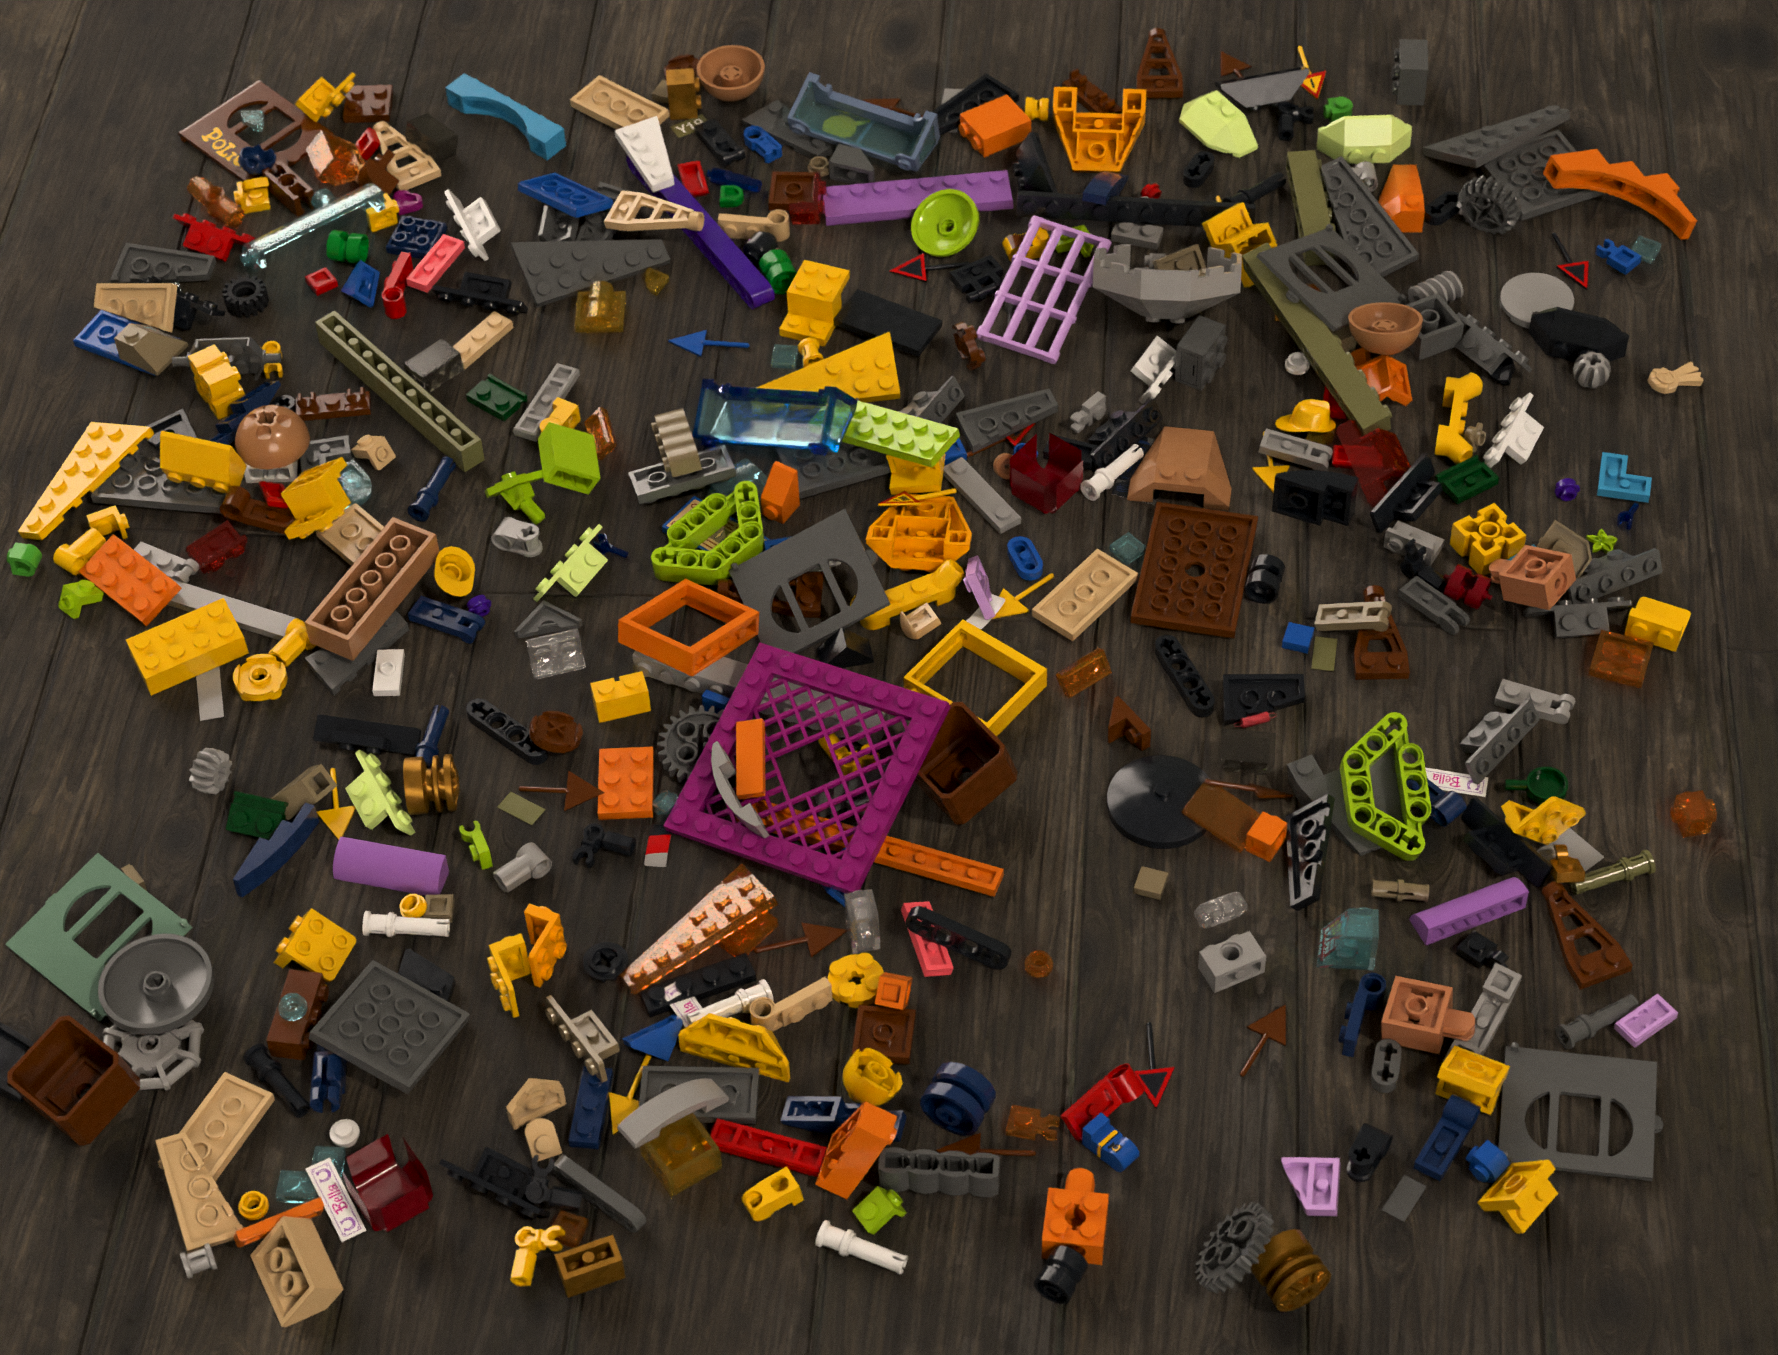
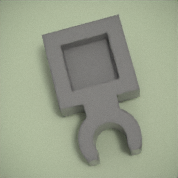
(1091, 411)

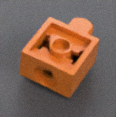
(1076, 1217)

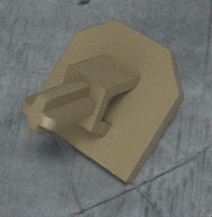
(1564, 540)

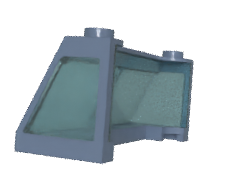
(863, 125)

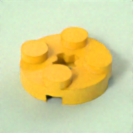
(264, 689)
(852, 966)

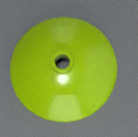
(940, 213)

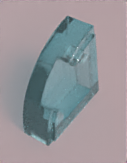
(253, 119)

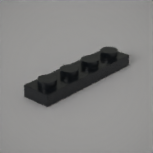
(700, 983)

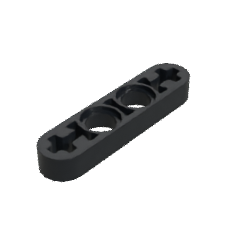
(1188, 674)
(504, 733)
(960, 934)

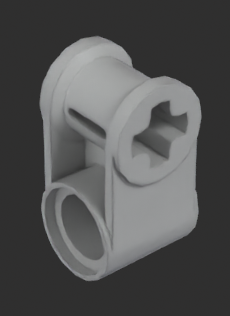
(516, 535)

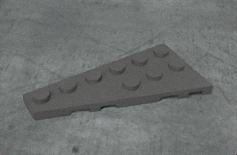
(1495, 140)
(568, 267)

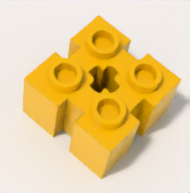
(216, 380)
(1486, 538)

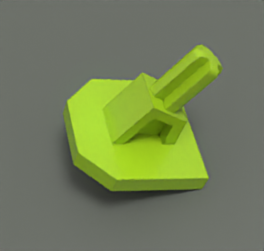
(519, 493)

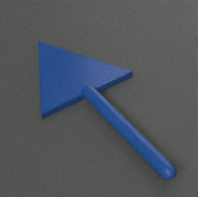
(695, 342)

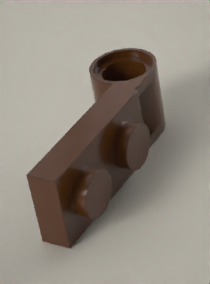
(240, 507)

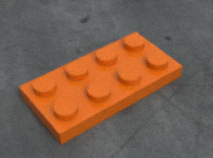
(130, 580)

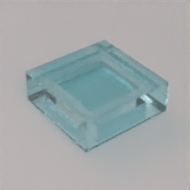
(1647, 249)
(784, 356)
(1127, 548)

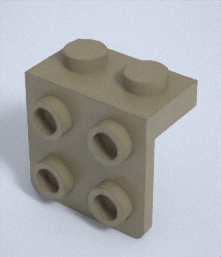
(1185, 259)

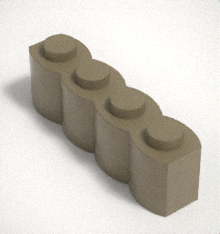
(676, 443)

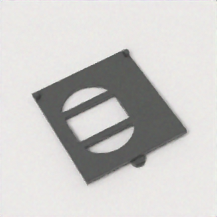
(1328, 305)
(824, 542)
(1558, 1073)

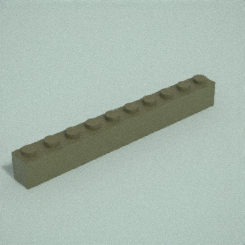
(1321, 349)
(400, 391)

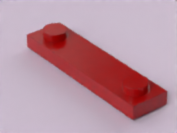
(768, 1147)

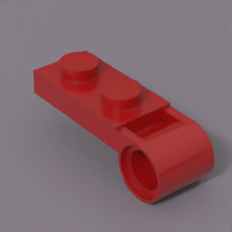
(394, 286)
(1104, 1097)

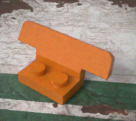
(1385, 375)

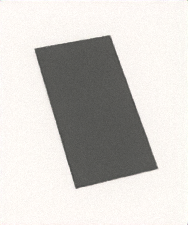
(1404, 1198)

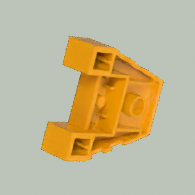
(1098, 139)

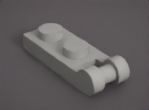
(1295, 450)
(168, 563)
(1512, 694)

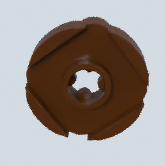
(966, 345)

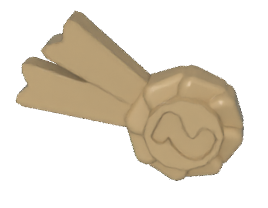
(1667, 381)

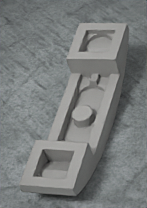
(722, 770)
(1490, 1008)
(670, 1106)

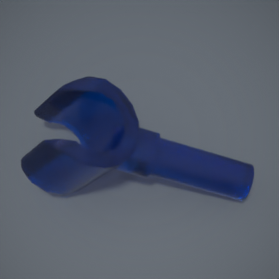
(1627, 516)
(603, 546)

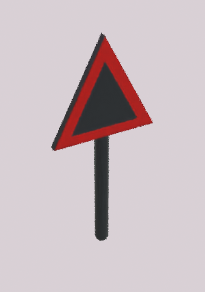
(916, 268)
(1576, 271)
(1155, 1079)

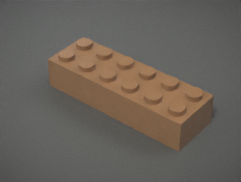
(372, 588)

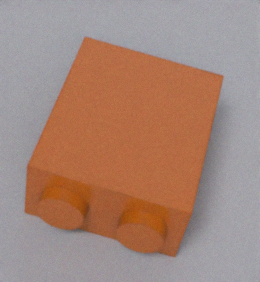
(994, 125)

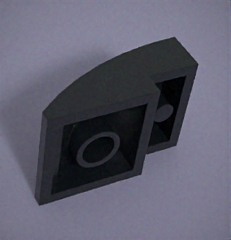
(1315, 496)

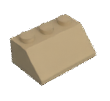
(296, 1270)

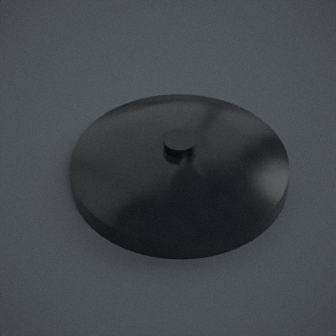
(1149, 799)

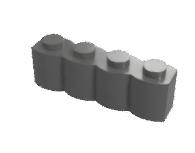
(946, 1172)

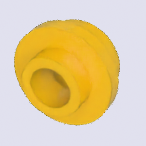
(413, 906)
(250, 1199)

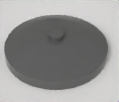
(156, 984)

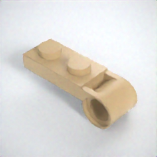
(745, 226)
(791, 1008)

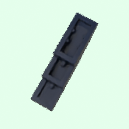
(1103, 186)
(241, 407)
(272, 854)
(826, 1114)

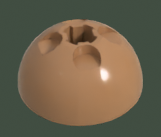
(731, 72)
(1385, 327)
(271, 437)

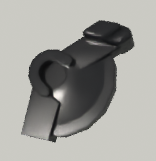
(1504, 372)

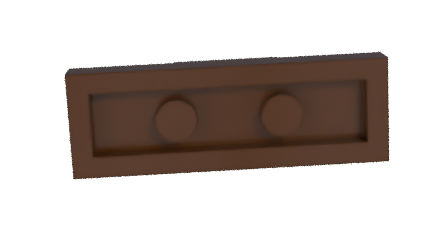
(1090, 95)
(333, 405)

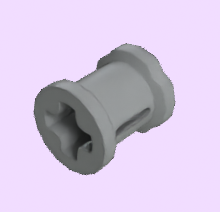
(198, 1260)

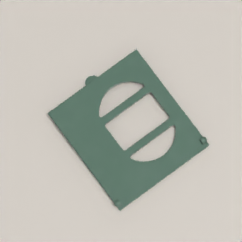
(61, 960)

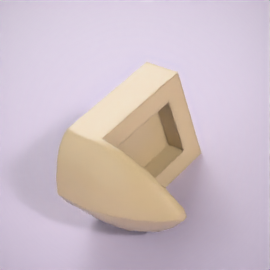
(919, 622)
(542, 1138)

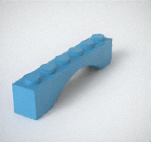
(474, 97)

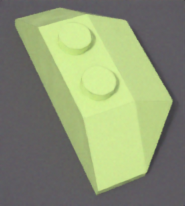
(1218, 124)
(1365, 138)

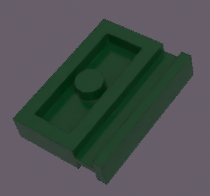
(496, 397)
(1467, 479)
(255, 815)

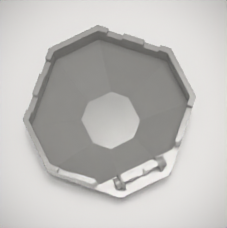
(1166, 292)

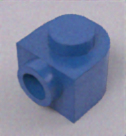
(1487, 1162)

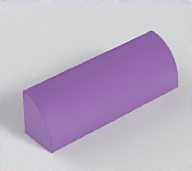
(389, 867)
(1470, 910)

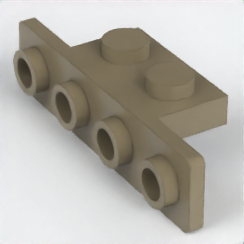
(587, 1037)

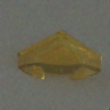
(655, 280)
(1321, 437)

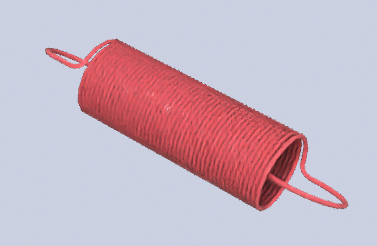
(1254, 719)

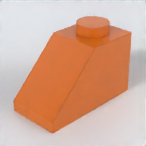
(780, 493)

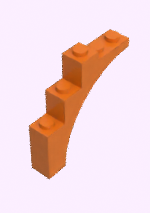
(1623, 180)

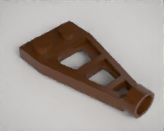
(1159, 85)
(808, 594)
(1380, 664)
(1592, 967)

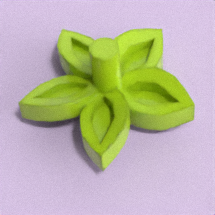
(1602, 541)

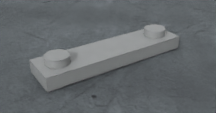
(556, 385)
(981, 495)

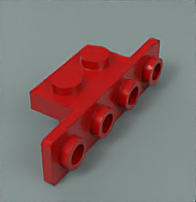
(208, 239)

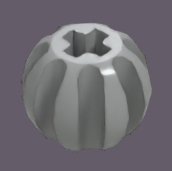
(1591, 370)

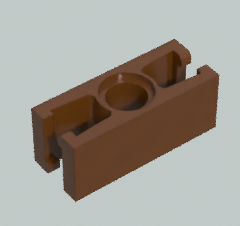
(289, 188)

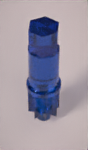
(729, 178)

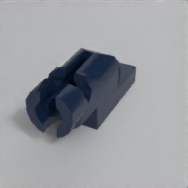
(327, 1079)

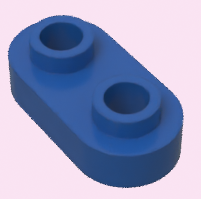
(1028, 562)

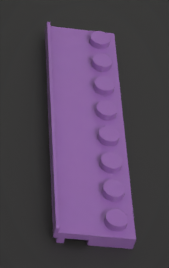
(901, 197)

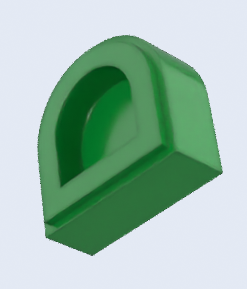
(731, 196)

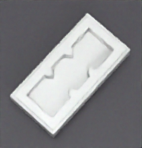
(388, 672)

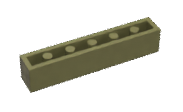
(1308, 198)

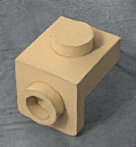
(375, 449)

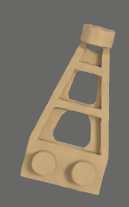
(412, 174)
(629, 203)

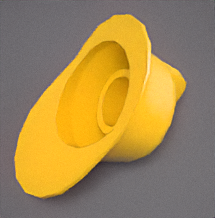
(1308, 416)
(454, 571)

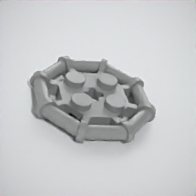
(162, 1056)

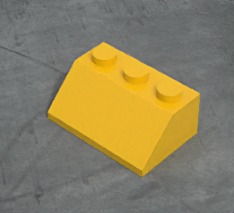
(200, 462)

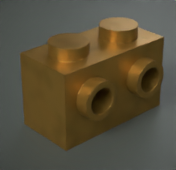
(682, 94)
(590, 1266)

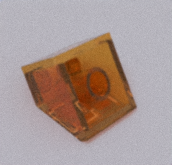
(334, 159)

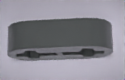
(1381, 1065)

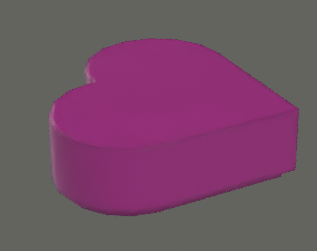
(408, 201)

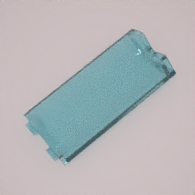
(363, 197)

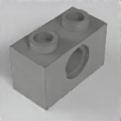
(1246, 962)

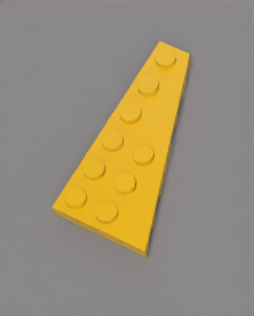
(860, 371)

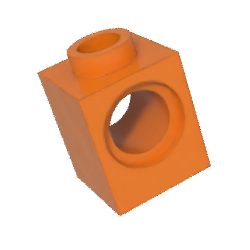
(1266, 836)
(893, 990)

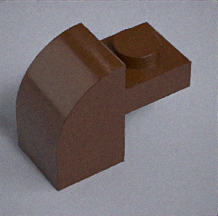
(375, 173)

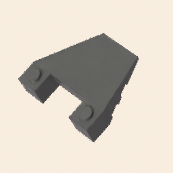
(1310, 784)

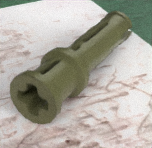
(1624, 870)

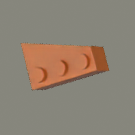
(855, 1148)

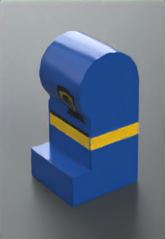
(1109, 1143)

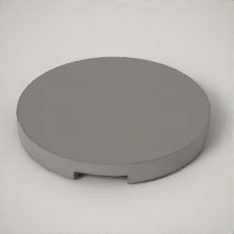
(1533, 293)

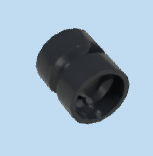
(1264, 579)
(1060, 1275)

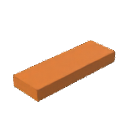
(750, 759)
(261, 1229)

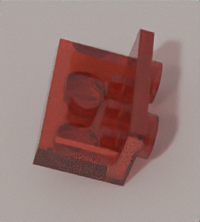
(216, 547)

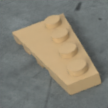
(141, 302)

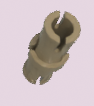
(1399, 890)

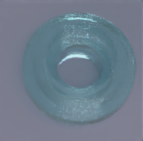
(664, 802)
(289, 1001)

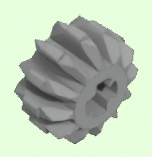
(210, 771)

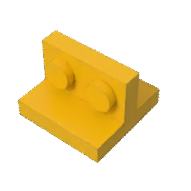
(914, 477)
(1471, 1078)
(1521, 1193)

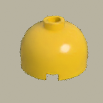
(870, 1078)

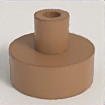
(1002, 465)

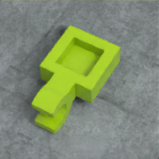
(479, 848)

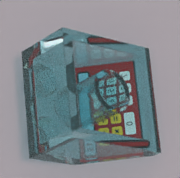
(1350, 940)

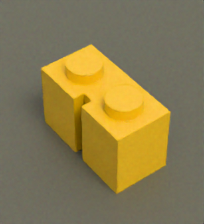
(620, 698)

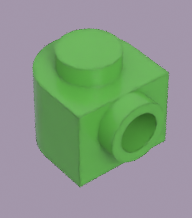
(1337, 108)
(24, 559)

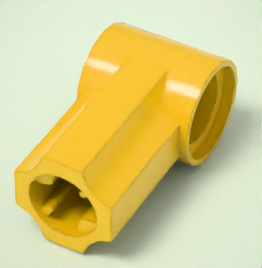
(77, 554)
(293, 643)

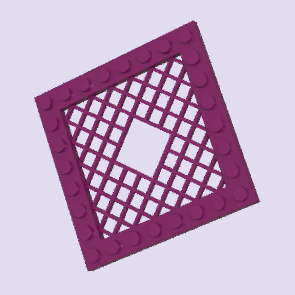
(843, 874)

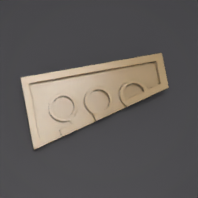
(195, 1195)

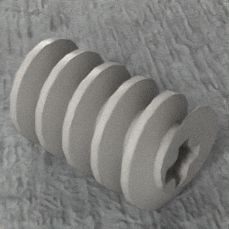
(1446, 285)

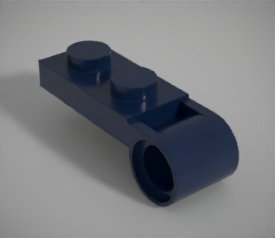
(1444, 806)
(1355, 1011)
(1447, 1137)

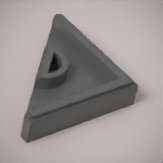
(547, 619)

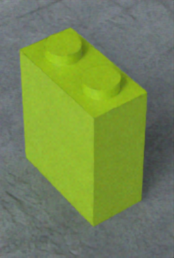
(568, 458)

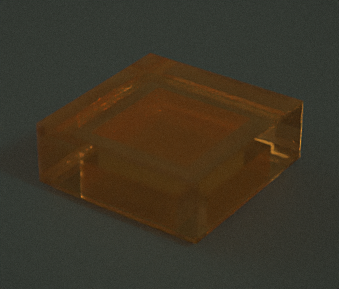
(573, 1226)

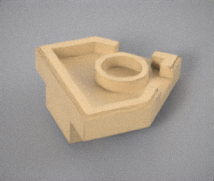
(535, 1100)

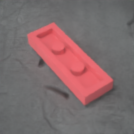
(435, 263)
(932, 957)

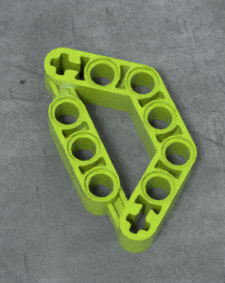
(681, 561)
(1408, 798)

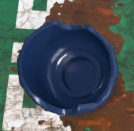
(255, 159)

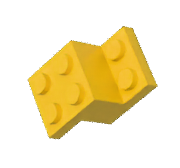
(1236, 234)
(814, 302)
(316, 499)

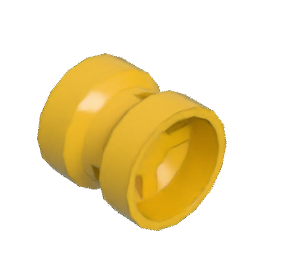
(1032, 105)

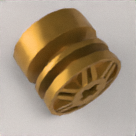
(430, 784)
(1291, 1271)

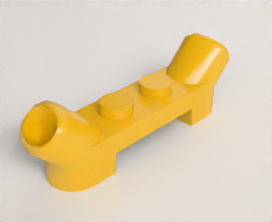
(1456, 395)
(935, 587)

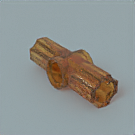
(216, 202)

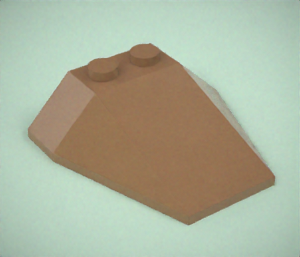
(1183, 463)

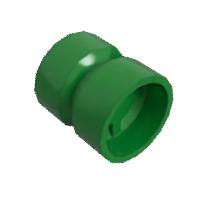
(348, 247)
(777, 270)

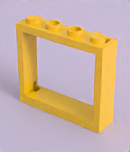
(995, 652)

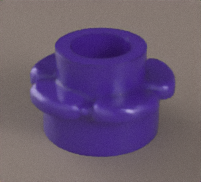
(1566, 489)
(479, 605)

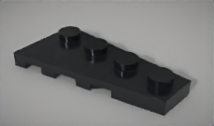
(976, 94)
(1307, 849)

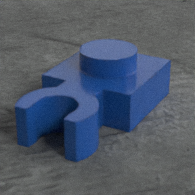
(1620, 258)

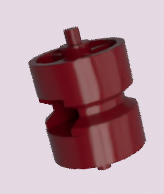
(1465, 586)

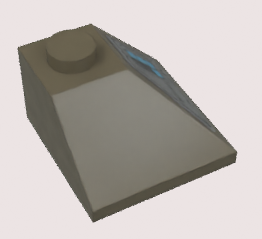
(148, 347)

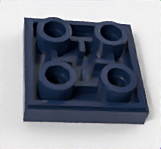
(415, 236)

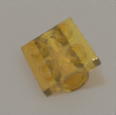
(600, 309)

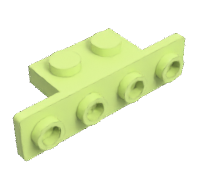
(579, 568)
(375, 798)

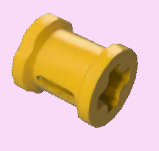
(812, 351)

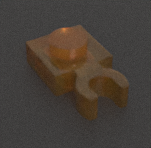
(1027, 1122)

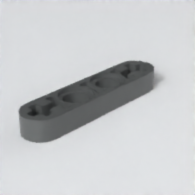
(599, 1194)

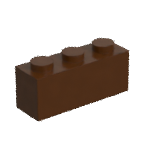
(291, 1038)

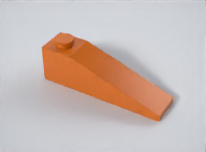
(1404, 198)

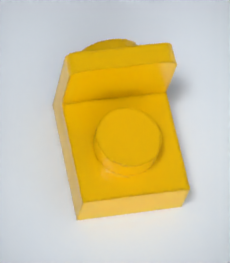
(252, 200)
(384, 218)
(108, 521)

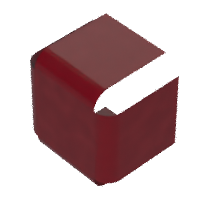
(1047, 487)
(386, 1192)

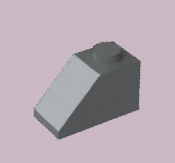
(850, 166)

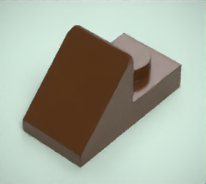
(1126, 722)

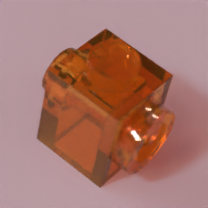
(1693, 813)

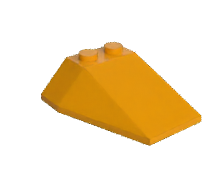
(920, 534)

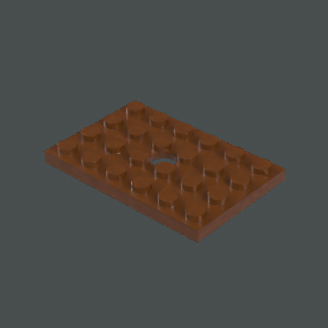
(1188, 537)

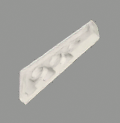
(648, 152)

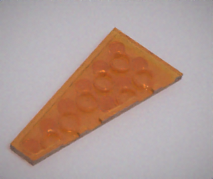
(719, 914)

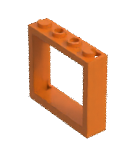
(740, 627)

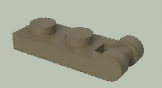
(1353, 616)

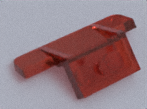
(1373, 458)

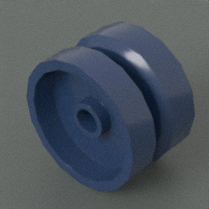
(958, 1098)

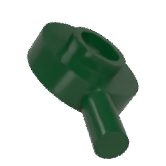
(1541, 784)

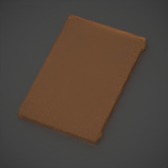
(1221, 815)

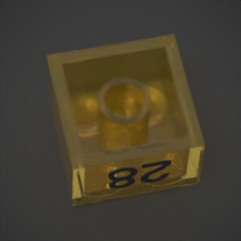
(682, 1154)

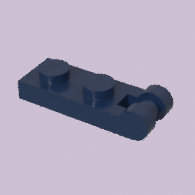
(446, 618)

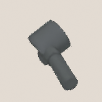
(1009, 309)

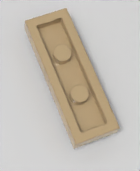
(482, 337)

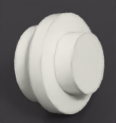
(1297, 364)
(344, 1133)

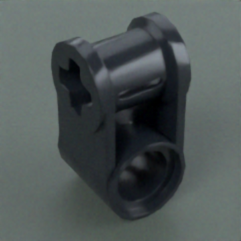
(1367, 1152)

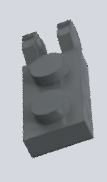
(1433, 605)

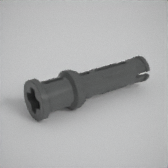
(1586, 1025)

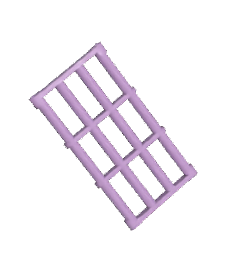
(1047, 309)

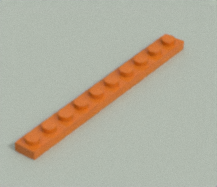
(902, 855)

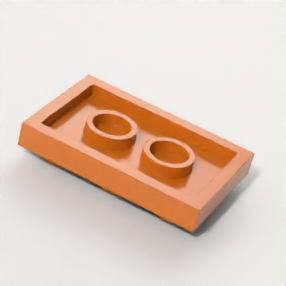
(627, 781)

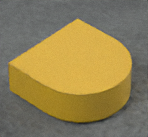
(255, 183)

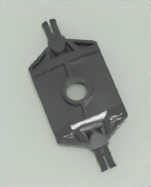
(244, 351)

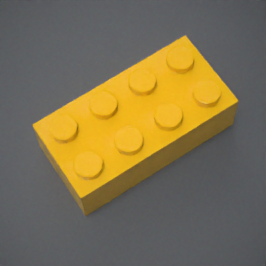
(187, 646)

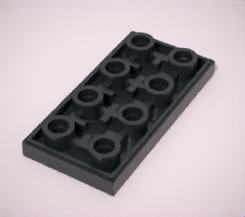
(875, 316)

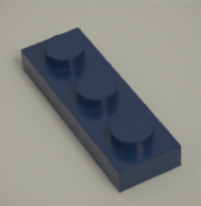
(590, 1110)

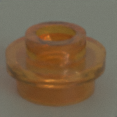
(1038, 957)

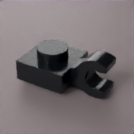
(1480, 951)

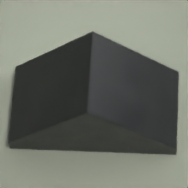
(845, 650)

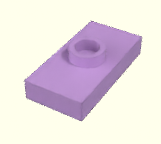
(1646, 1020)

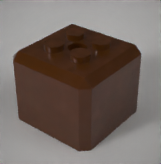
(962, 747)
(63, 1066)

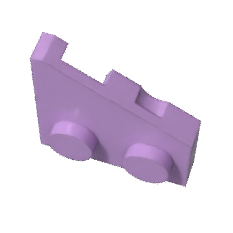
(978, 583)
(1315, 1183)

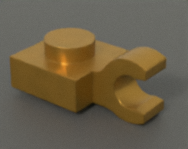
(1566, 868)

